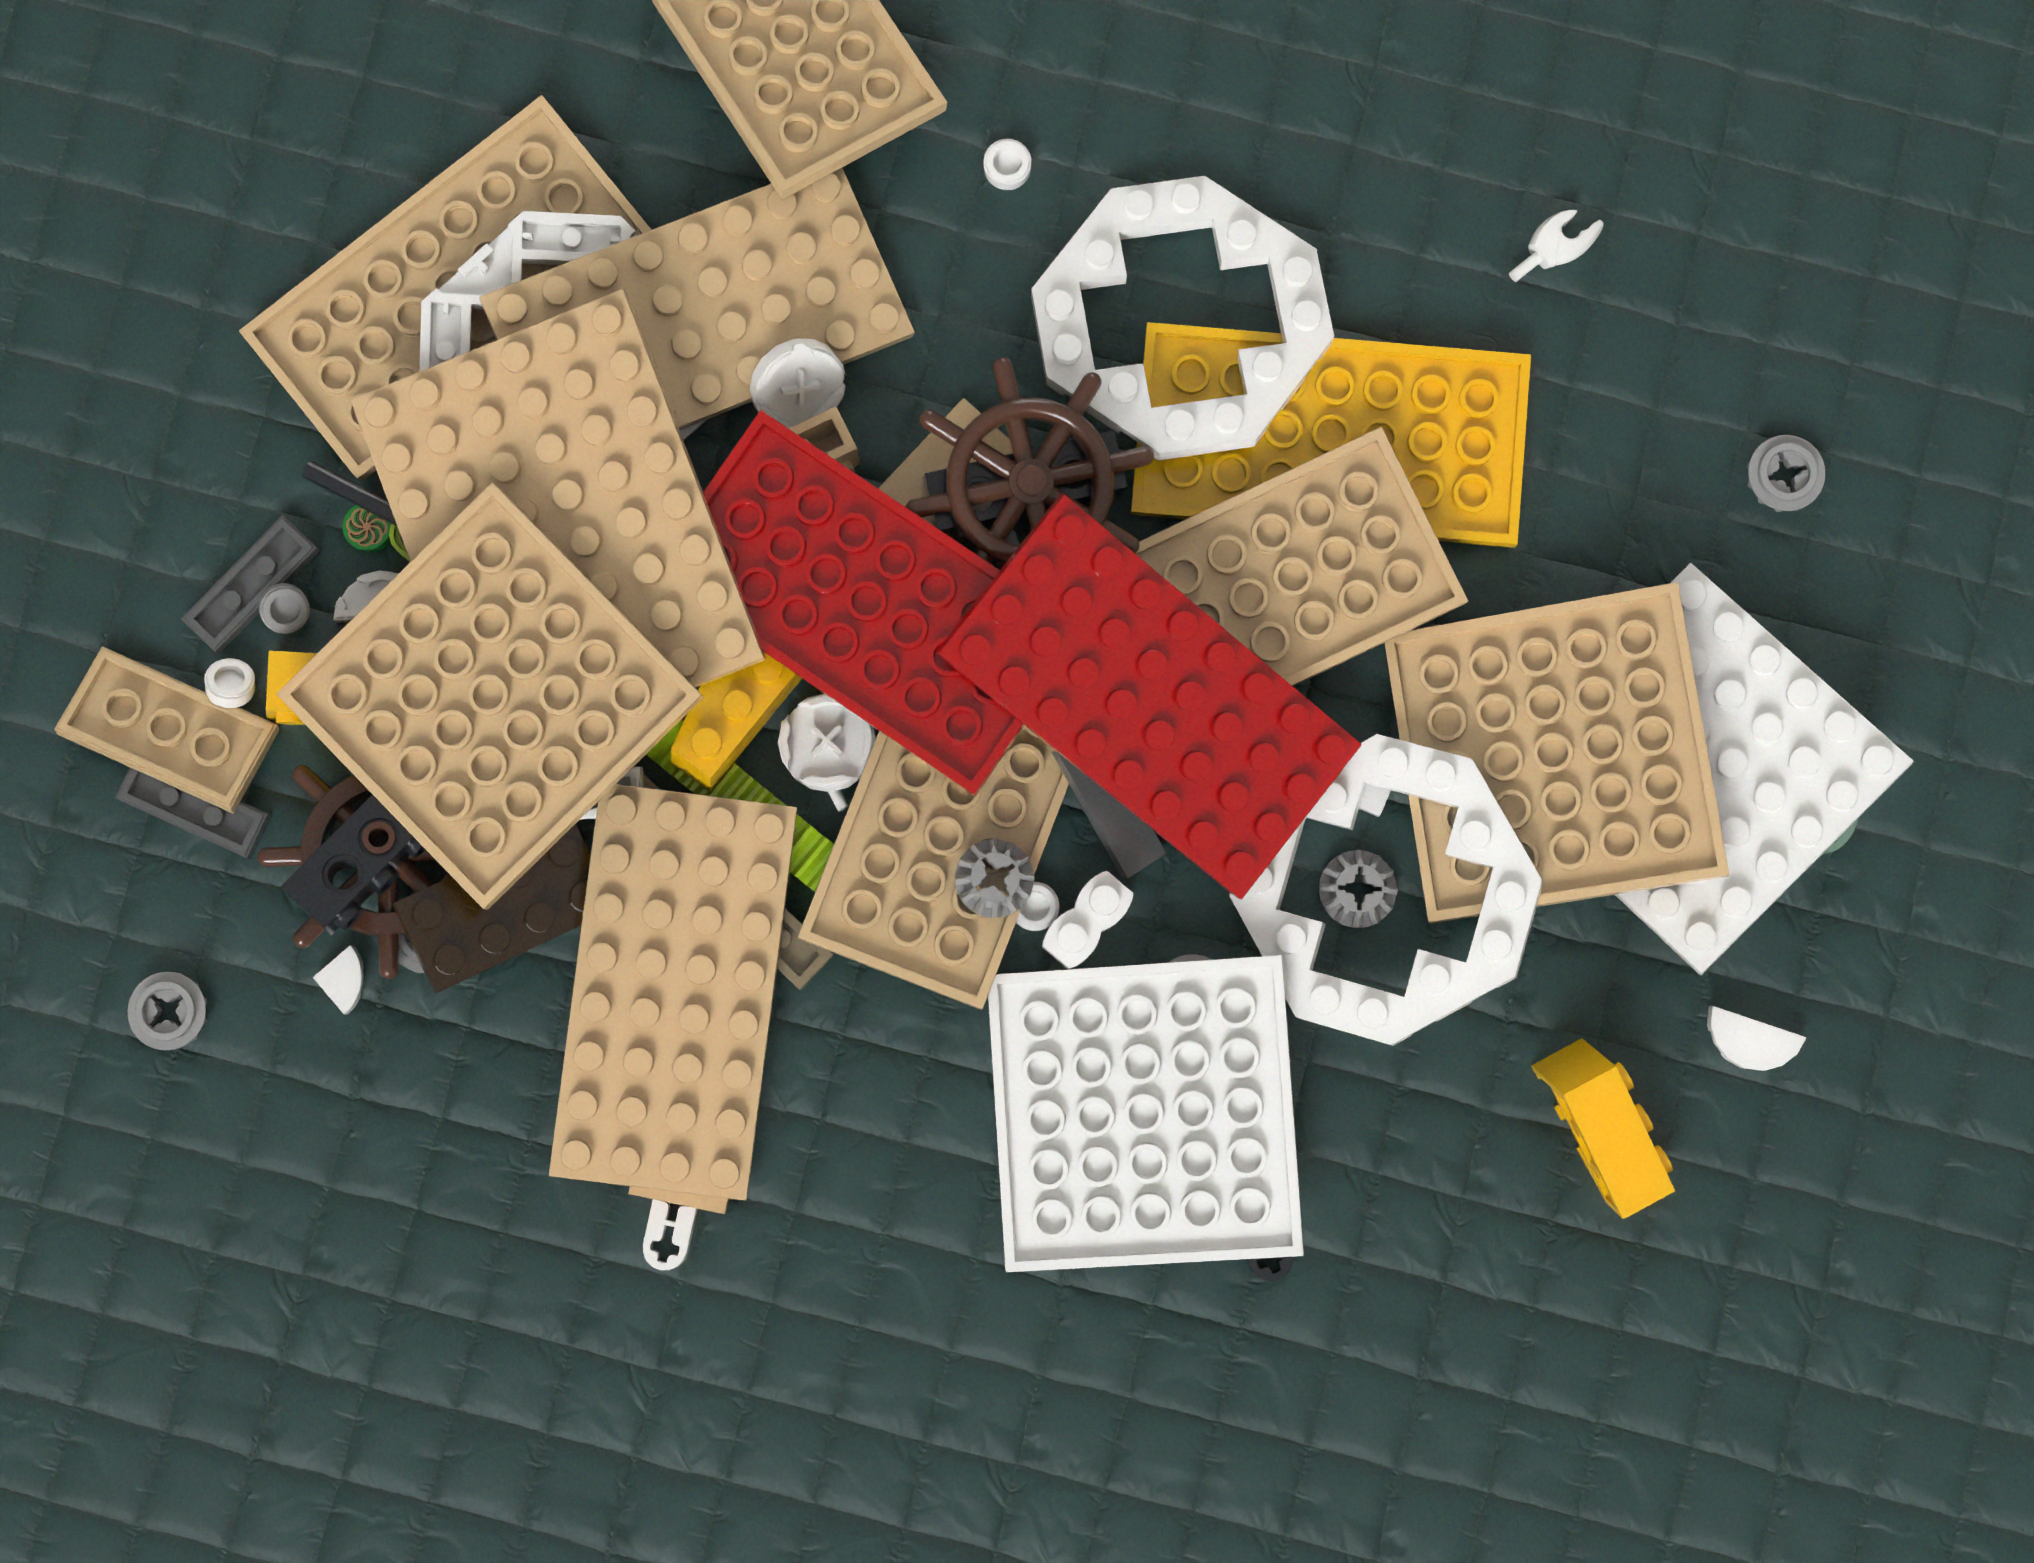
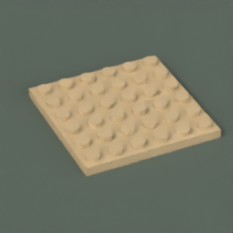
(489, 696)
(1582, 736)

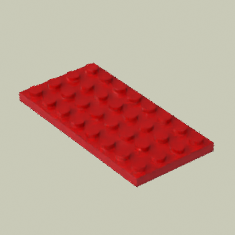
(858, 597)
(1149, 696)

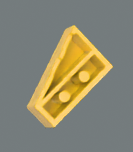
(1607, 1127)

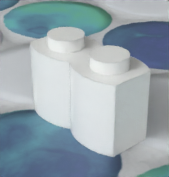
(1097, 909)

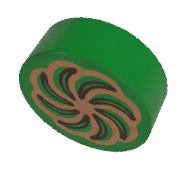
(365, 530)

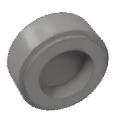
(284, 608)

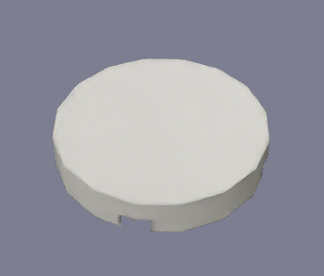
(797, 381)
(825, 744)

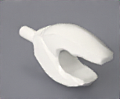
(1552, 248)

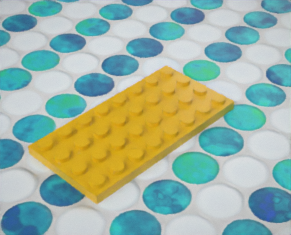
(1445, 411)

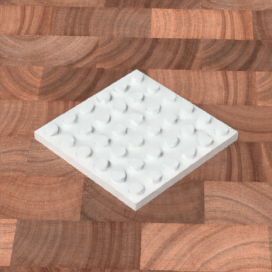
(1785, 771)
(1145, 1114)

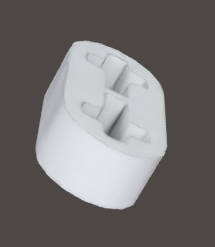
(656, 1231)

